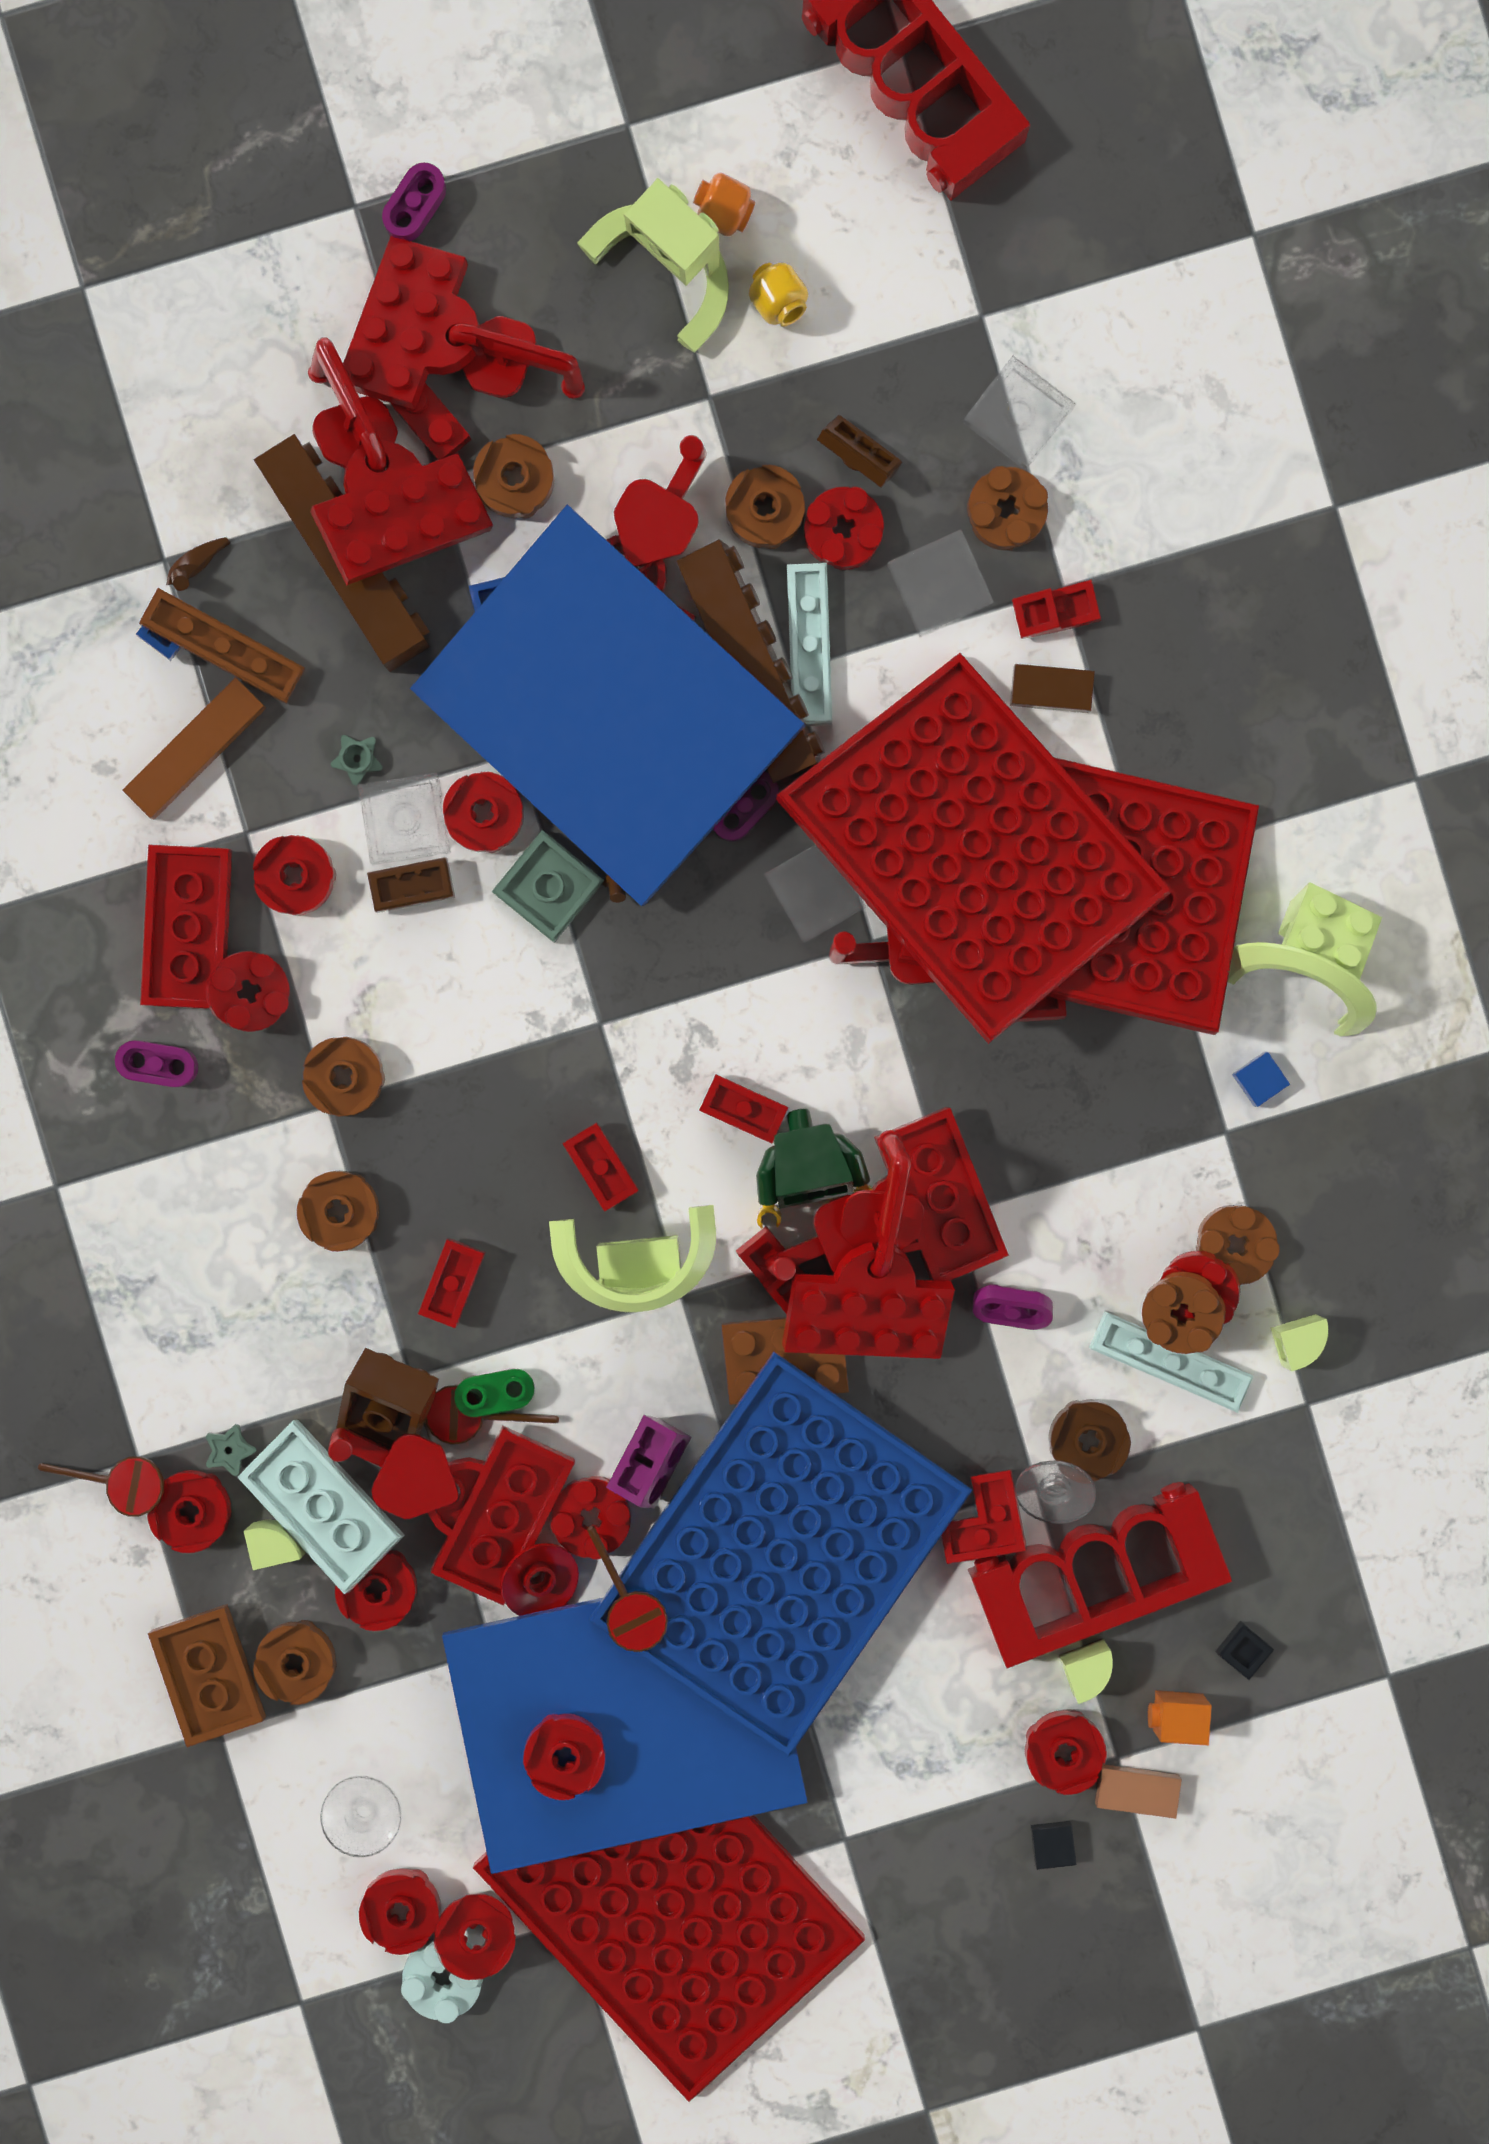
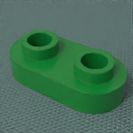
(494, 1392)

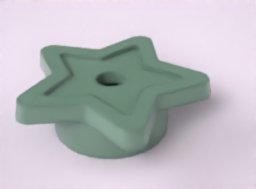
(349, 750)
(239, 1446)

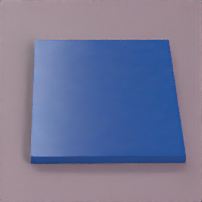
(606, 706)
(786, 1552)
(667, 1751)

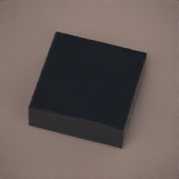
(1244, 1650)
(1053, 1845)

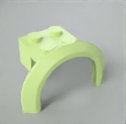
(676, 239)
(1323, 941)
(637, 1272)

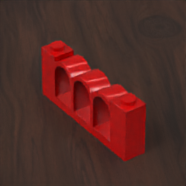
(952, 160)
(1191, 1540)

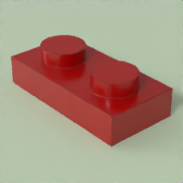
(434, 425)
(743, 1108)
(600, 1166)
(451, 1283)

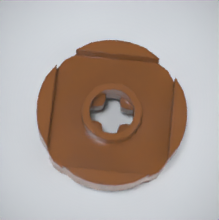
(506, 454)
(758, 484)
(1029, 499)
(320, 1076)
(327, 1230)
(1260, 1237)
(1179, 1336)
(290, 1685)

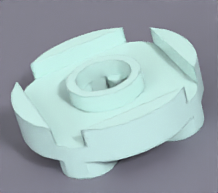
(427, 1996)

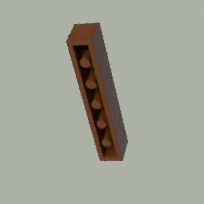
(371, 601)
(733, 622)

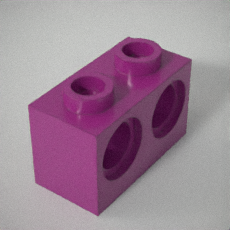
(648, 1462)

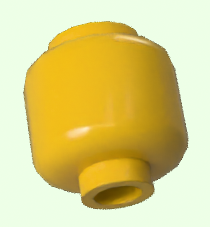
(778, 293)

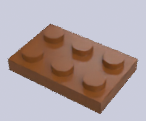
(753, 1342)
(207, 1675)

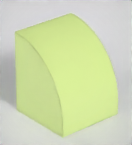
(1300, 1341)
(270, 1544)
(1088, 1669)

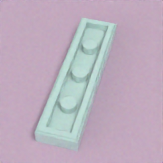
(810, 640)
(1191, 1371)

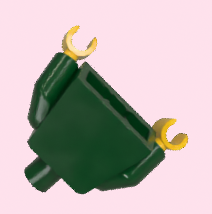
(808, 1167)

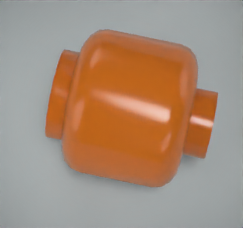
(725, 202)

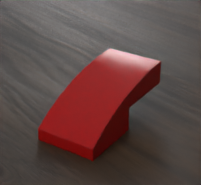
(1056, 609)
(754, 1255)

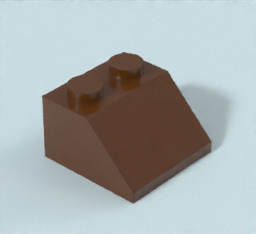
(386, 1398)

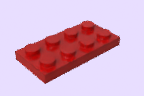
(184, 923)

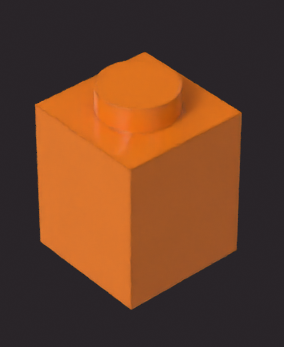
(1180, 1717)

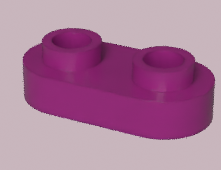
(412, 204)
(749, 810)
(157, 1065)
(1013, 1307)

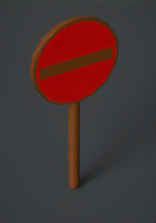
(454, 1427)
(131, 1486)
(636, 1618)

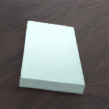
(321, 1506)

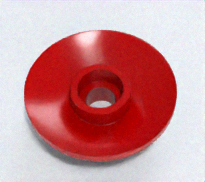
(546, 1591)

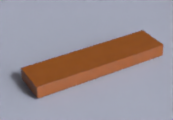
(221, 646)
(194, 749)

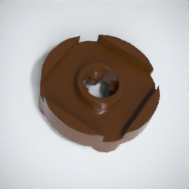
(1109, 1428)

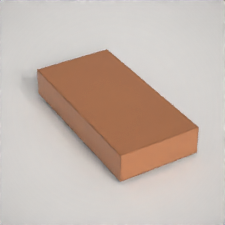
(1138, 1791)

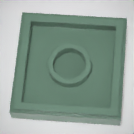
(548, 886)

